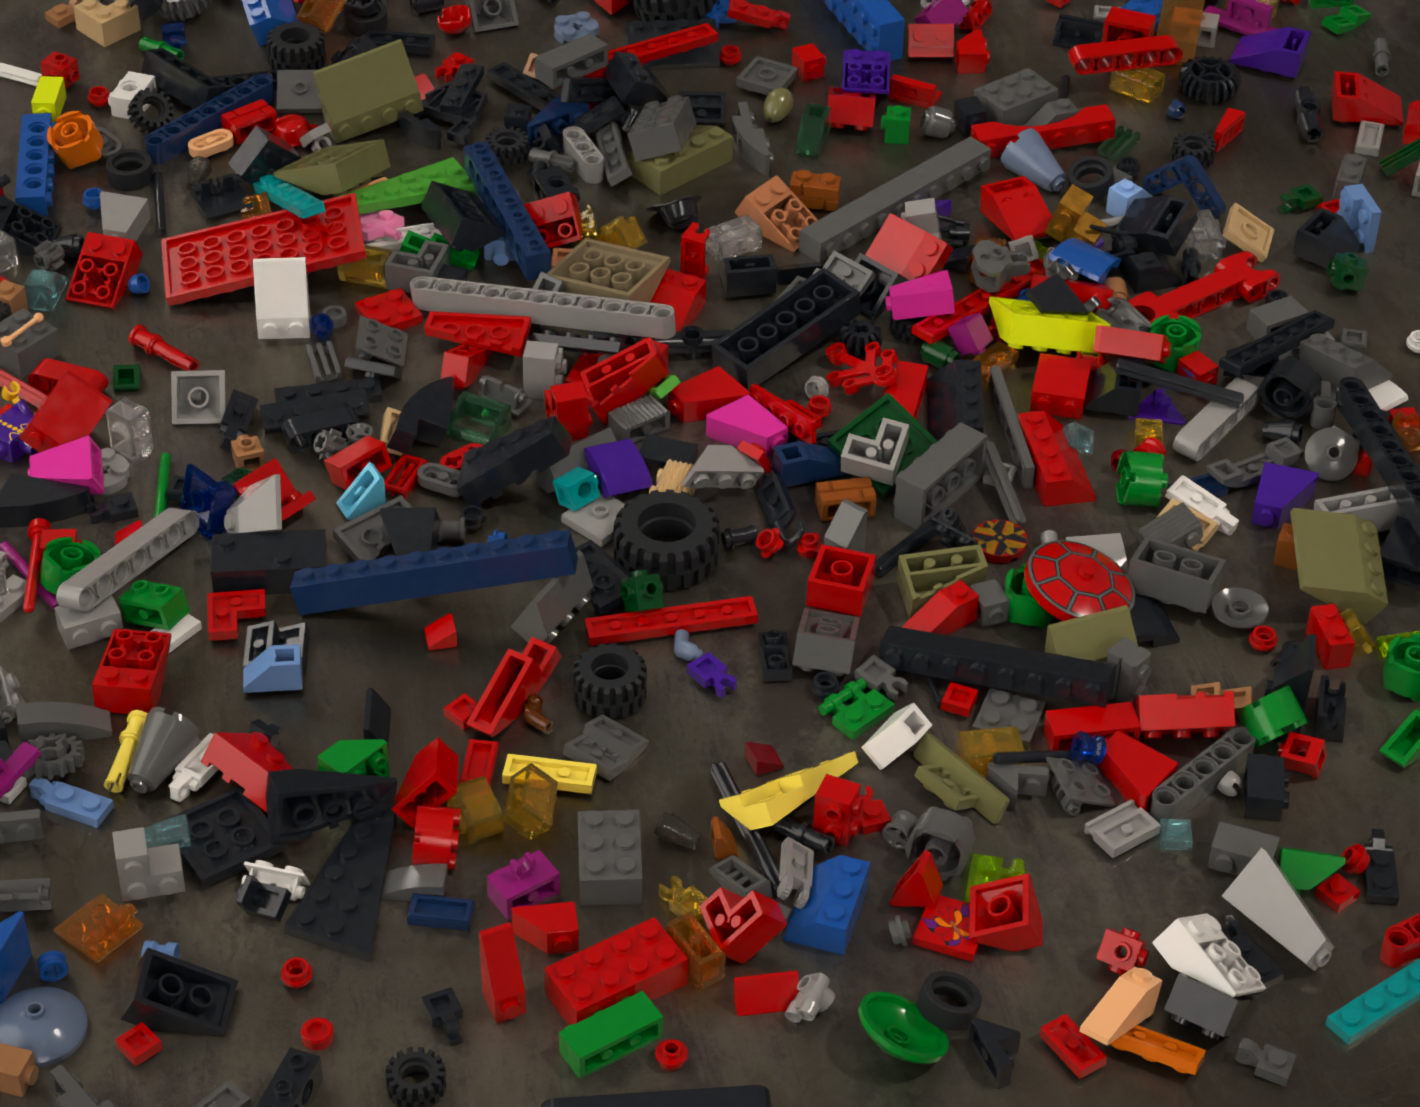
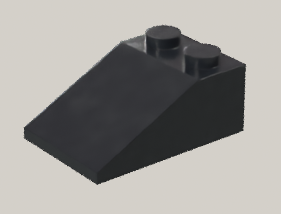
(633, 80)
(178, 996)

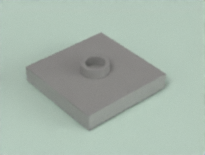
(595, 519)

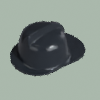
(678, 213)

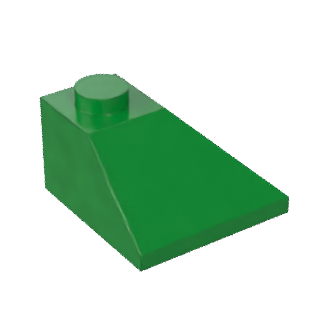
(1306, 867)

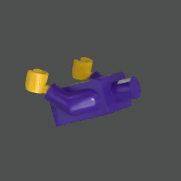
(12, 423)

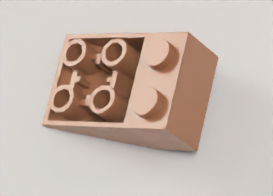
(777, 213)

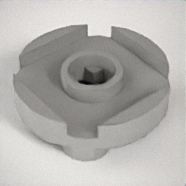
(117, 471)

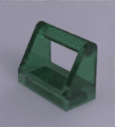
(482, 411)

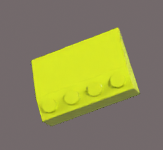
(1022, 324)

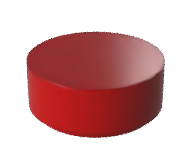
(317, 1033)

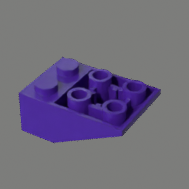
(1274, 51)
(866, 71)

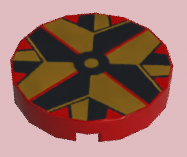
(1001, 540)

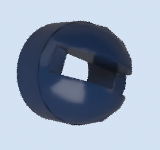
(1176, 109)

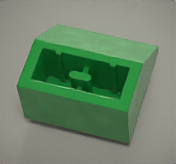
(356, 757)

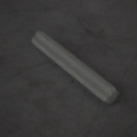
(1003, 485)

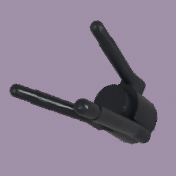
(957, 230)
(1121, 246)

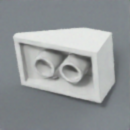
(281, 298)

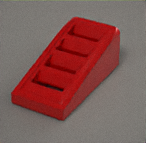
(1229, 127)

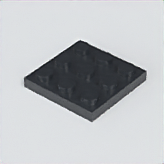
(225, 836)

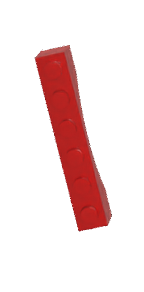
(1087, 126)

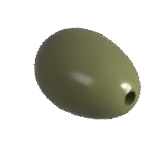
(778, 104)

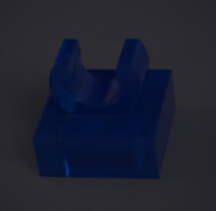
(174, 34)

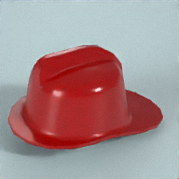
(292, 128)

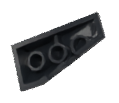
(314, 799)

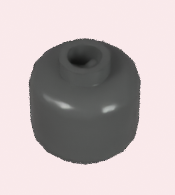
(937, 122)

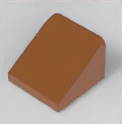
(722, 840)

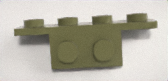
(957, 781)

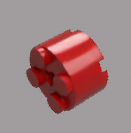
(435, 835)

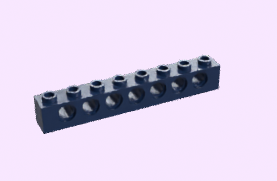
(506, 206)

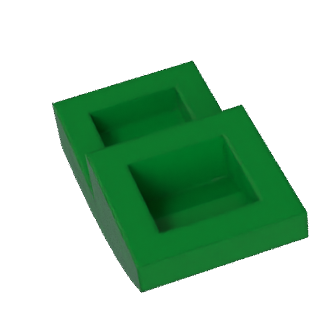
(1347, 19)

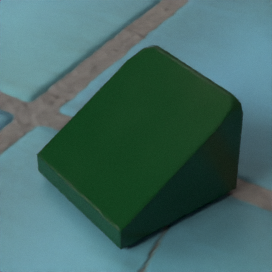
(126, 377)

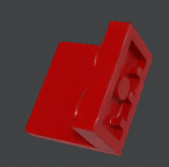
(290, 498)

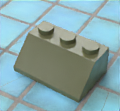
(1090, 635)

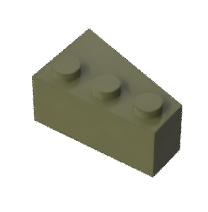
(928, 572)

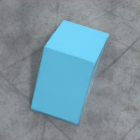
(363, 494)

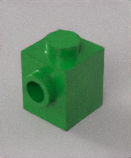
(896, 124)

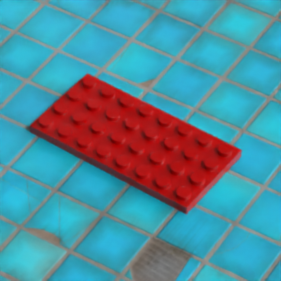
(223, 255)

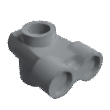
(812, 998)

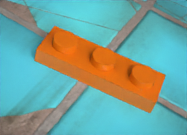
(1161, 1048)

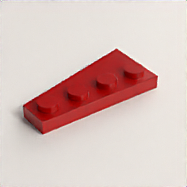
(485, 331)

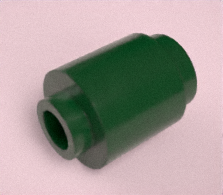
(939, 354)

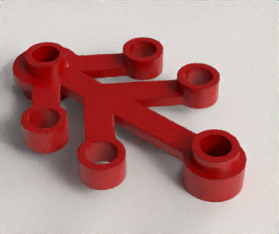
(882, 375)

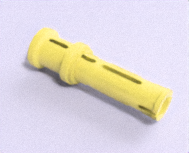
(128, 740)

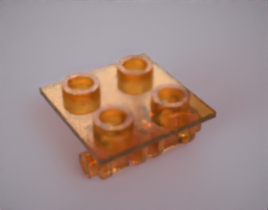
(100, 927)

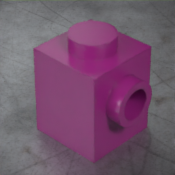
(970, 334)

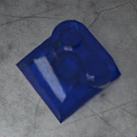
(208, 499)

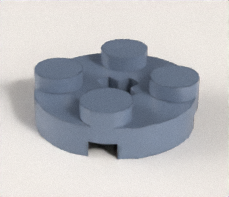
(574, 26)

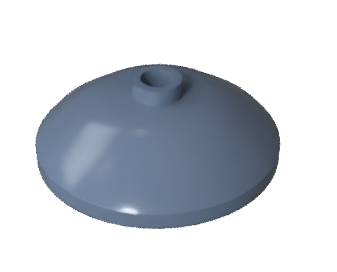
(45, 1022)

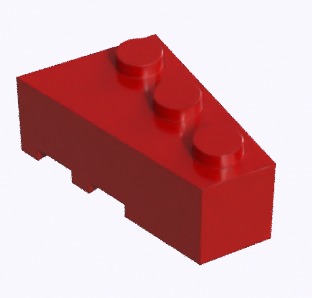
(1185, 715)
(246, 761)

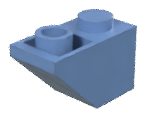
(275, 670)

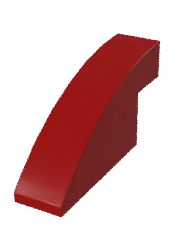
(512, 684)

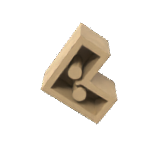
(108, 22)

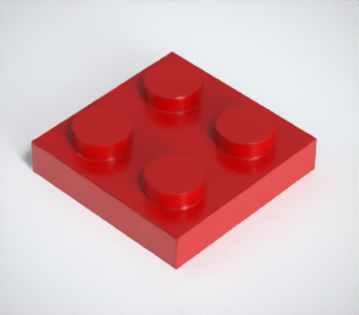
(390, 309)

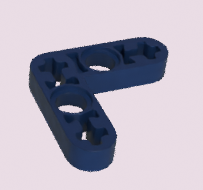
(1185, 175)

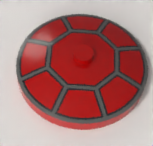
(1076, 580)

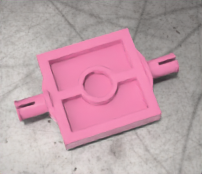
(381, 224)

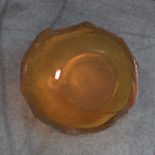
(1407, 430)

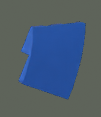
(1085, 259)

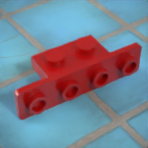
(797, 418)

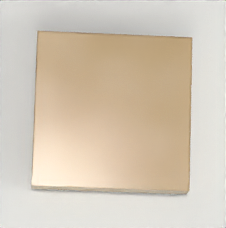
(1248, 232)

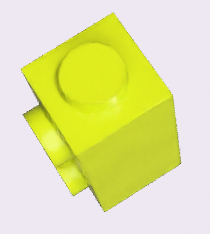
(49, 96)

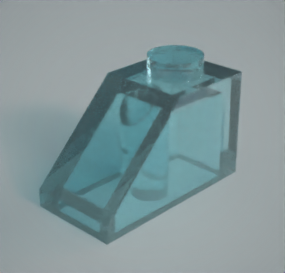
(44, 289)

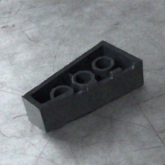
(512, 459)

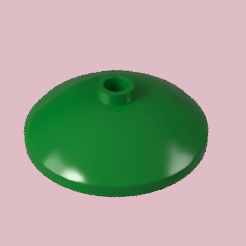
(901, 1029)

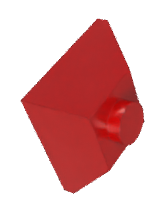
(1006, 914)

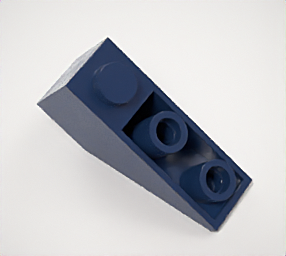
(557, 116)
(805, 463)

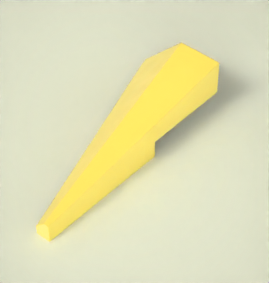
(779, 797)

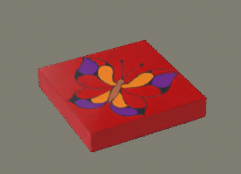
(947, 929)

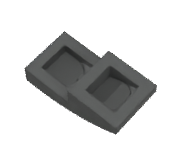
(414, 879)

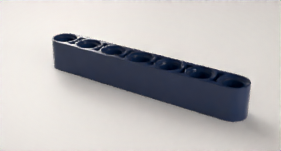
(174, 137)

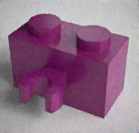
(942, 12)
(523, 883)

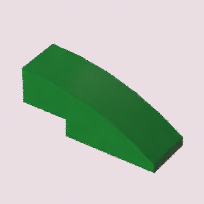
(413, 243)
(1404, 744)

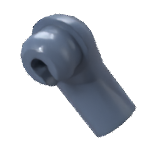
(684, 649)

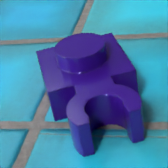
(710, 671)

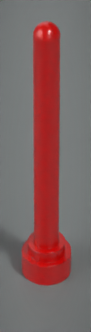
(34, 533)

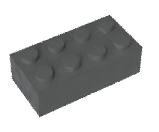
(662, 128)
(940, 475)

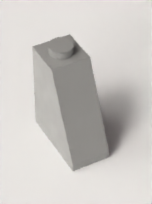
(123, 215)

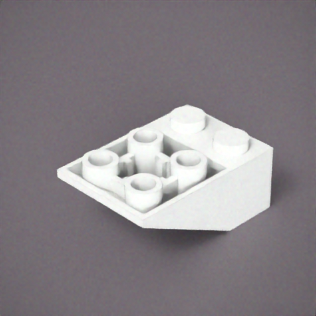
(1204, 953)

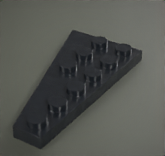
(347, 893)

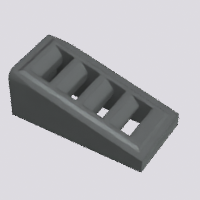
(742, 880)

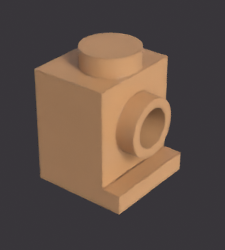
(247, 448)

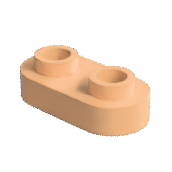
(211, 143)

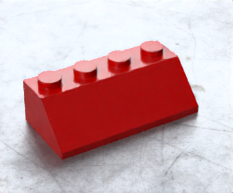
(1058, 468)

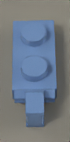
(71, 801)

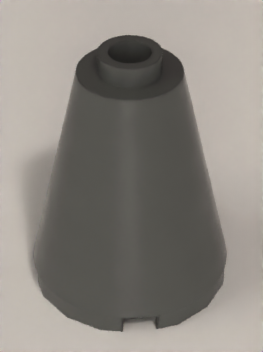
(161, 748)

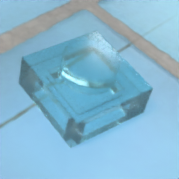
(1175, 834)

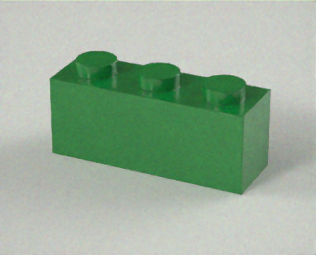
(611, 1034)

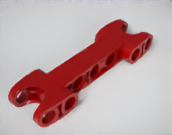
(1230, 281)

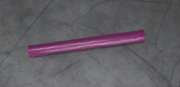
(22, 567)

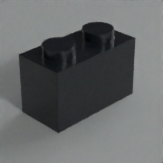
(1265, 787)

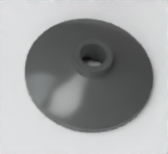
(1318, 457)
(1239, 607)

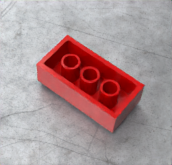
(616, 968)

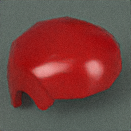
(455, 19)

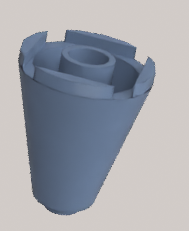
(1034, 160)

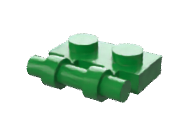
(860, 715)

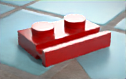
(930, 40)

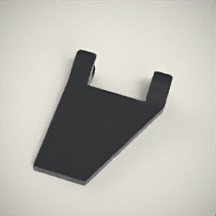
(1056, 297)

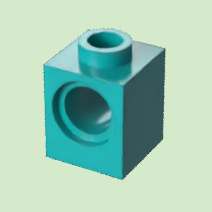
(576, 488)

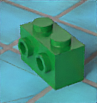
(154, 604)

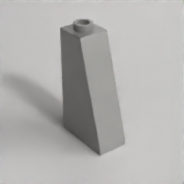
(1275, 906)

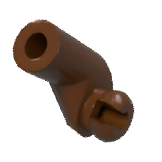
(533, 714)

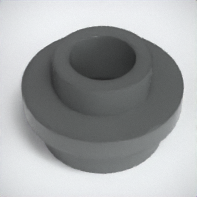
(899, 930)

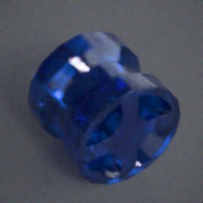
(1088, 747)

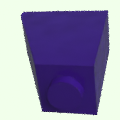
(1281, 491)

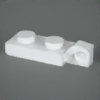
(1203, 502)
(191, 772)

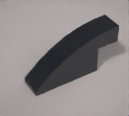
(424, 416)
(32, 498)

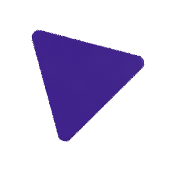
(1159, 407)

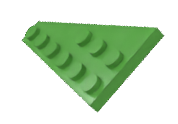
(412, 186)

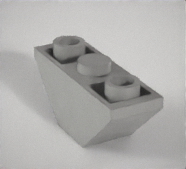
(723, 468)

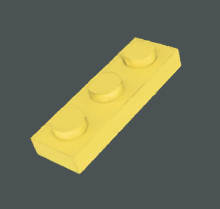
(569, 774)

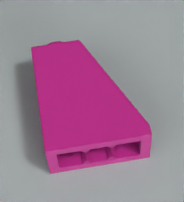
(921, 297)
(747, 422)
(72, 463)

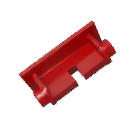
(977, 15)

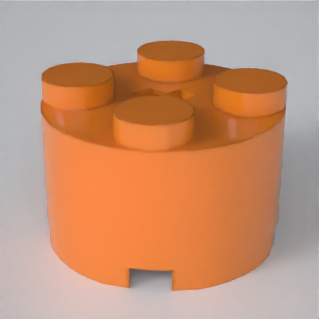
(75, 139)

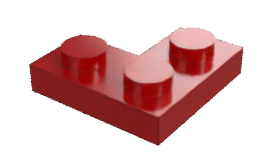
(228, 607)

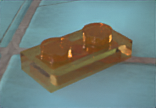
(996, 355)

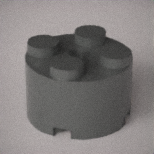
(947, 838)

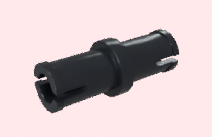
(1190, 266)
(805, 834)

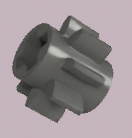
(49, 256)
(329, 443)

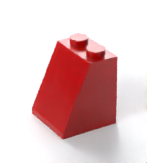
(65, 413)

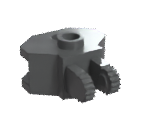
(997, 264)

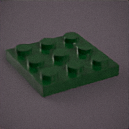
(868, 425)

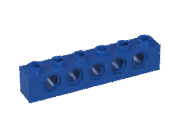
(35, 164)

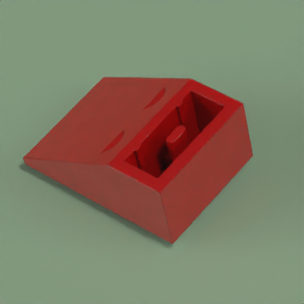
(1360, 99)
(1015, 207)
(103, 270)
(131, 671)

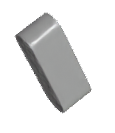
(585, 153)

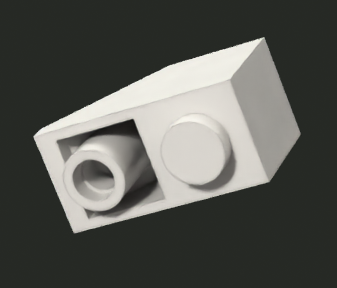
(896, 735)

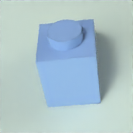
(1122, 195)

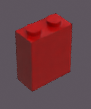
(1060, 385)

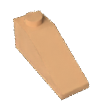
(1123, 1006)

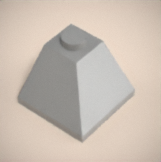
(198, 397)
(256, 508)

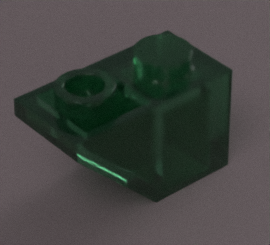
(813, 129)

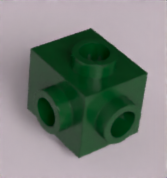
(1348, 271)
(642, 591)

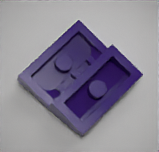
(618, 467)

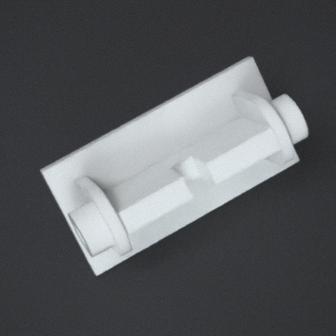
(289, 878)

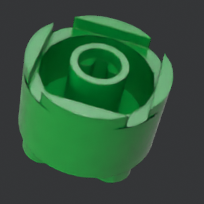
(1184, 338)
(1141, 479)
(64, 559)
(1022, 605)
(1402, 667)
(1272, 716)

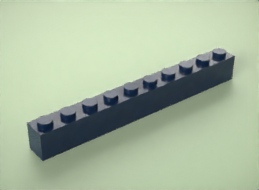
(434, 572)

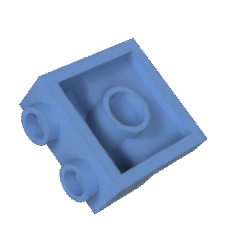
(1360, 214)

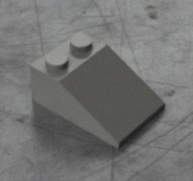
(826, 641)

